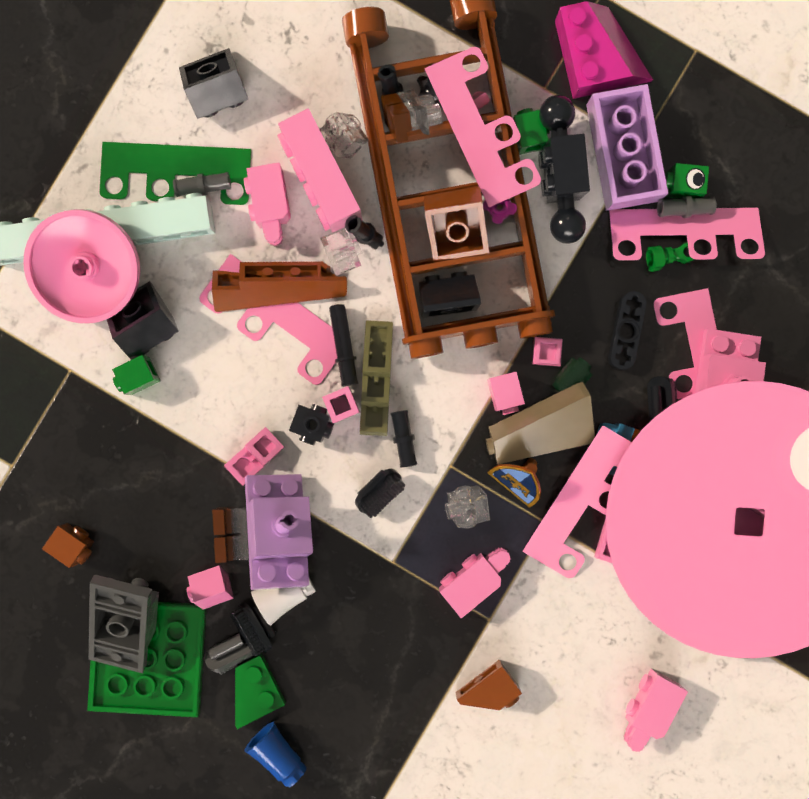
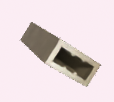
(545, 427)

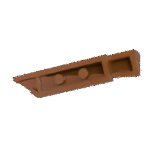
(274, 284)

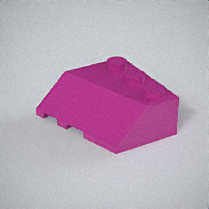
(597, 50)

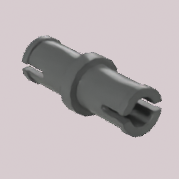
(202, 184)
(686, 206)

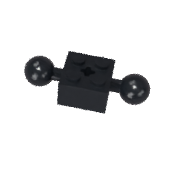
(564, 169)

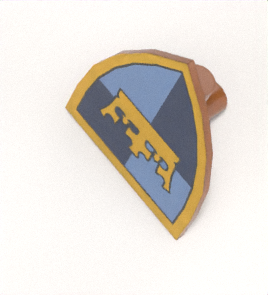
(519, 480)

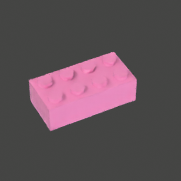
(317, 167)

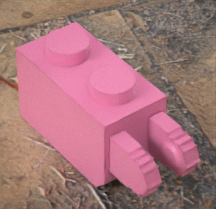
(269, 200)
(474, 581)
(652, 709)

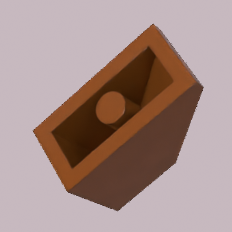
(490, 689)

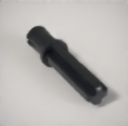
(343, 345)

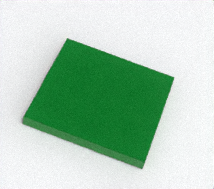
(172, 673)

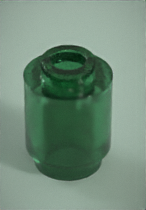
(572, 373)

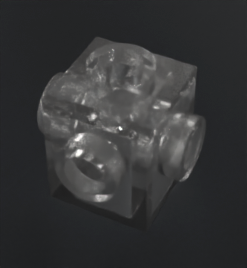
(343, 134)
(467, 506)

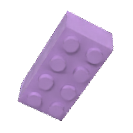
(626, 147)

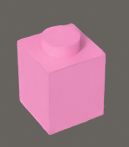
(506, 393)
(341, 404)
(209, 587)

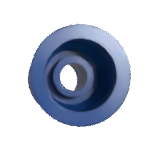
(276, 755)

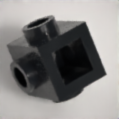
(301, 424)

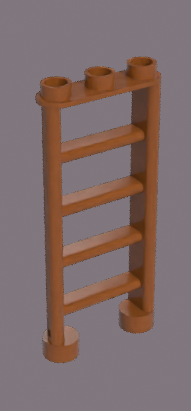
(368, 29)

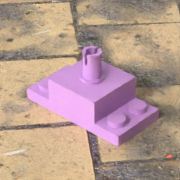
(278, 531)

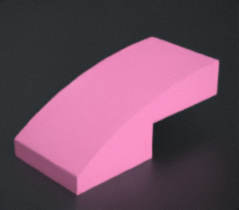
(254, 456)

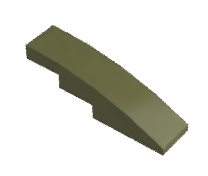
(376, 378)

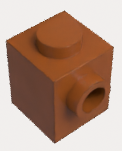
(69, 545)

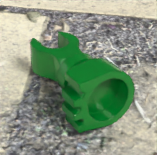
(658, 257)

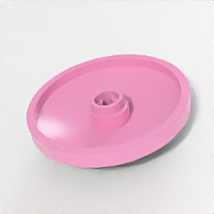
(81, 266)

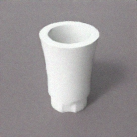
(278, 601)

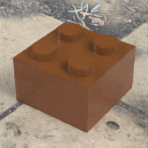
(456, 224)

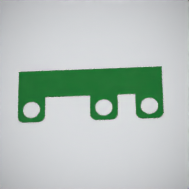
(171, 160)

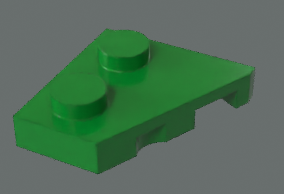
(255, 691)

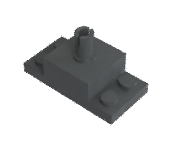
(121, 622)

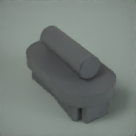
(228, 654)

